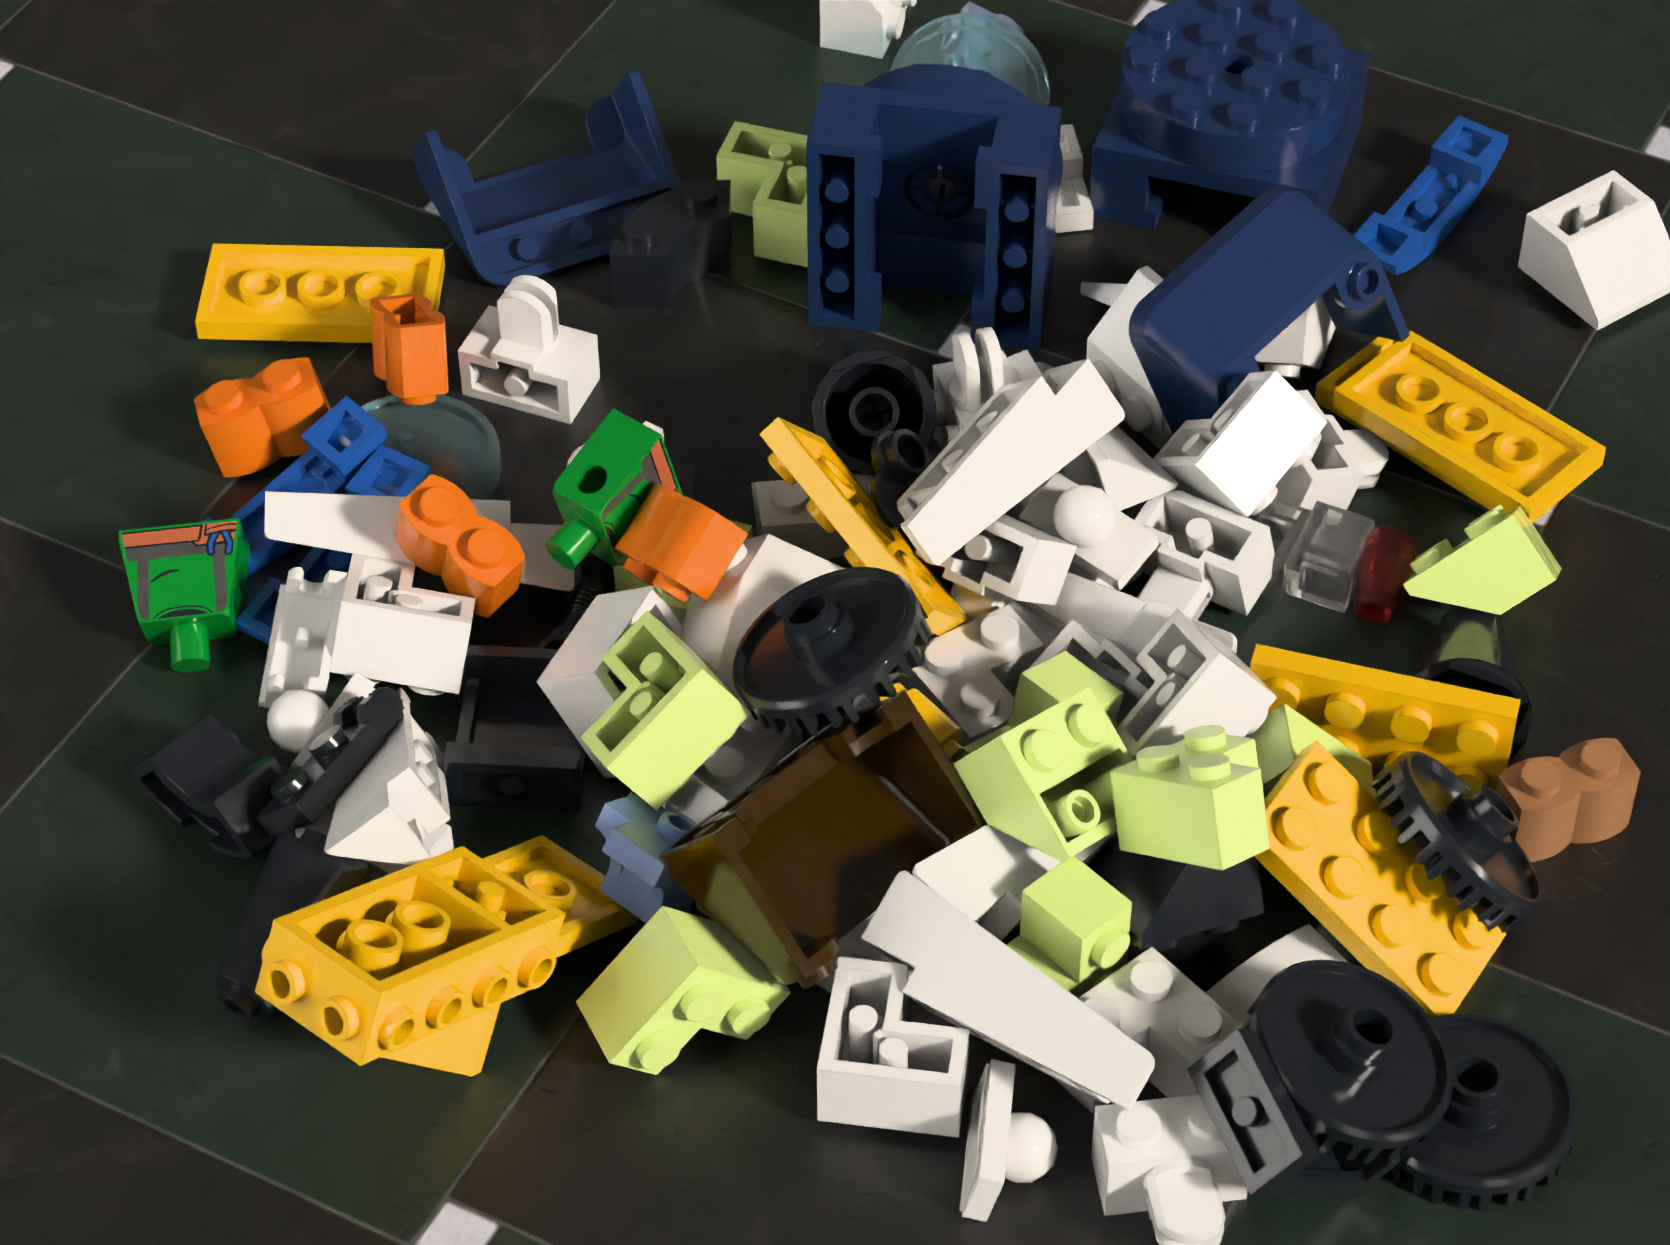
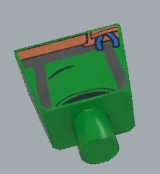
(606, 488)
(187, 585)

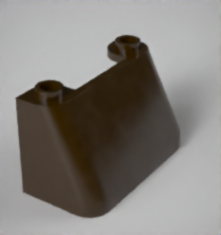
(824, 838)

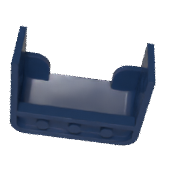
(1245, 288)

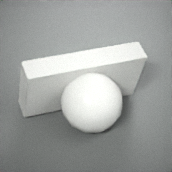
(1084, 515)
(302, 716)
(1001, 1143)

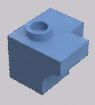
(633, 841)

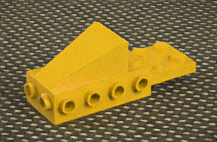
(433, 950)

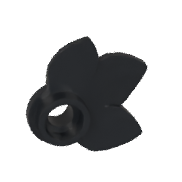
(897, 462)

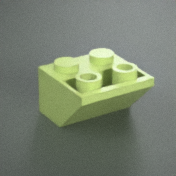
(1490, 569)
(1050, 777)

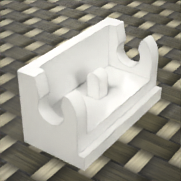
(302, 636)

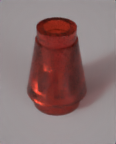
(1382, 573)

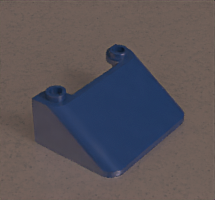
(558, 208)

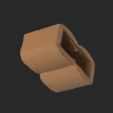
(1570, 797)

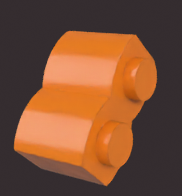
(409, 347)
(261, 416)
(449, 539)
(679, 544)

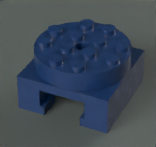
(1227, 104)
(898, 220)

